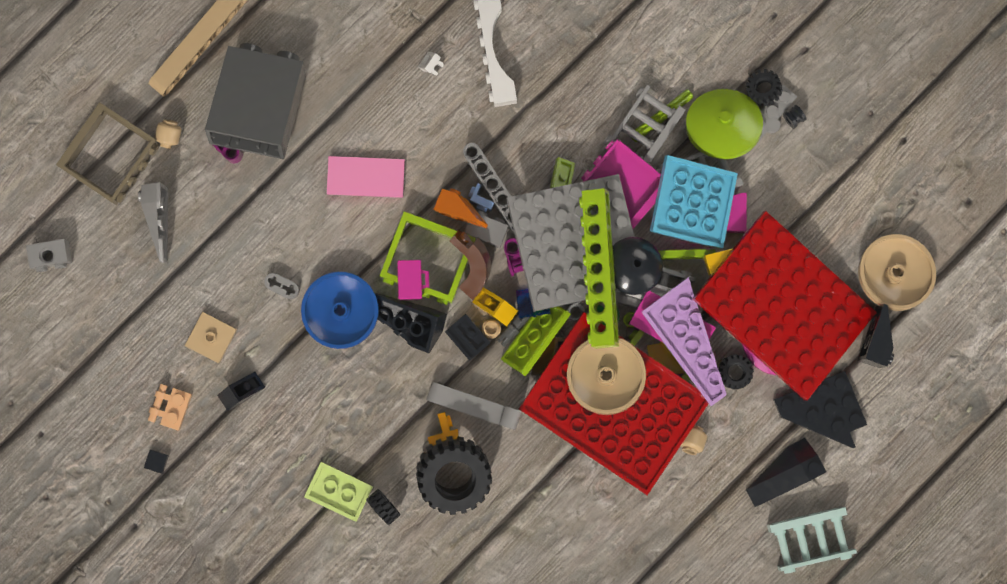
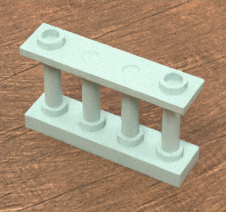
(816, 519)

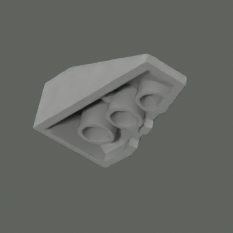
(155, 208)

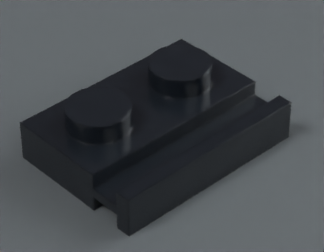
(467, 337)

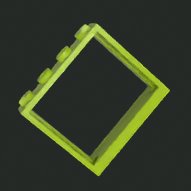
(433, 227)

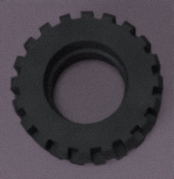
(457, 498)

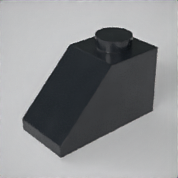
(241, 391)

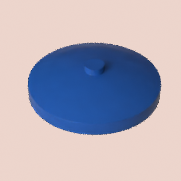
(339, 310)

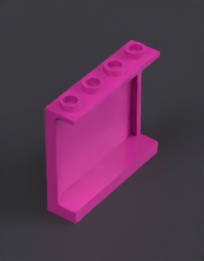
(637, 178)

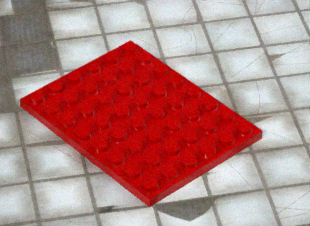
(784, 305)
(629, 443)

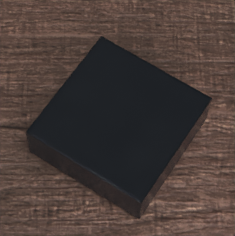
(156, 461)

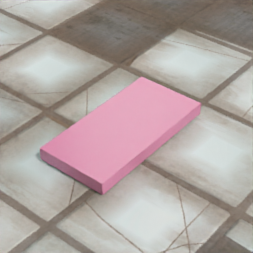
(365, 177)

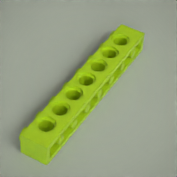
(609, 336)

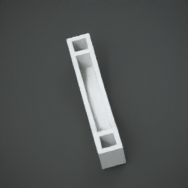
(502, 86)

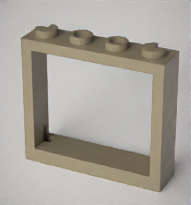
(83, 137)

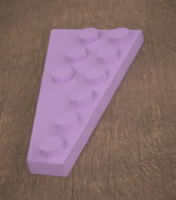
(682, 330)

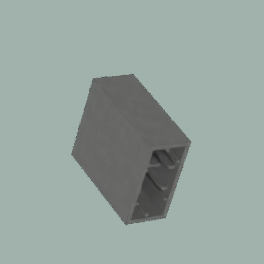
(256, 101)

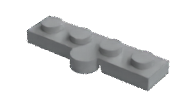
(773, 112)

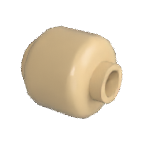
(168, 133)
(694, 441)

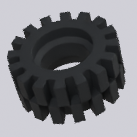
(763, 77)
(744, 364)
(383, 507)

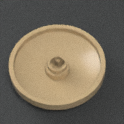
(897, 272)
(606, 378)

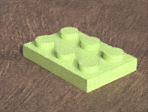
(338, 491)

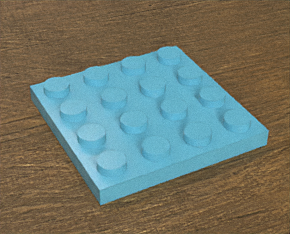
(693, 202)

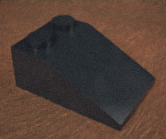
(878, 341)

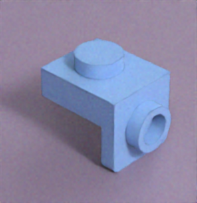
(482, 203)

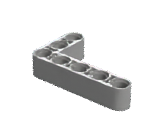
(474, 406)

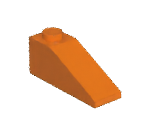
(457, 207)

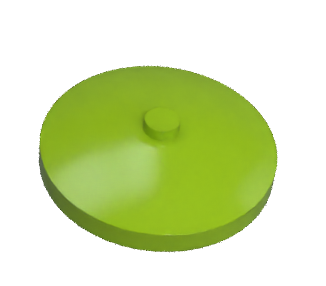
(724, 123)

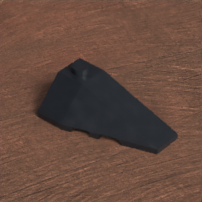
(413, 322)
(788, 471)

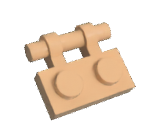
(175, 409)

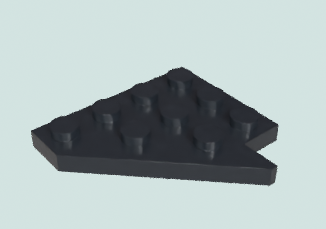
(828, 412)

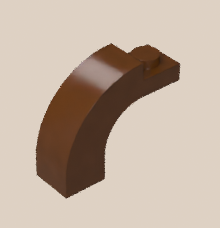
(479, 263)

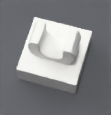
(429, 62)

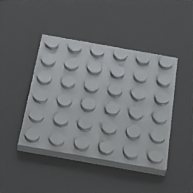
(551, 239)

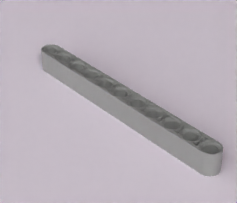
(499, 191)

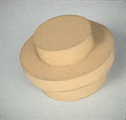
(491, 329)

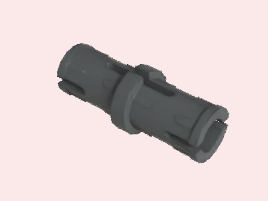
(511, 330)

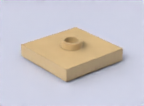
(210, 337)

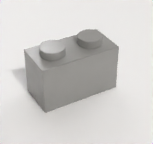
(493, 234)

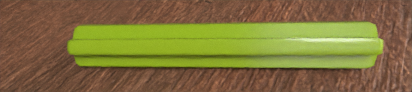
(659, 117)

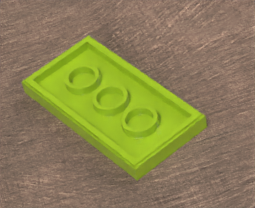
(534, 339)

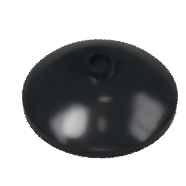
(634, 279)

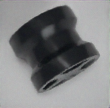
(794, 116)

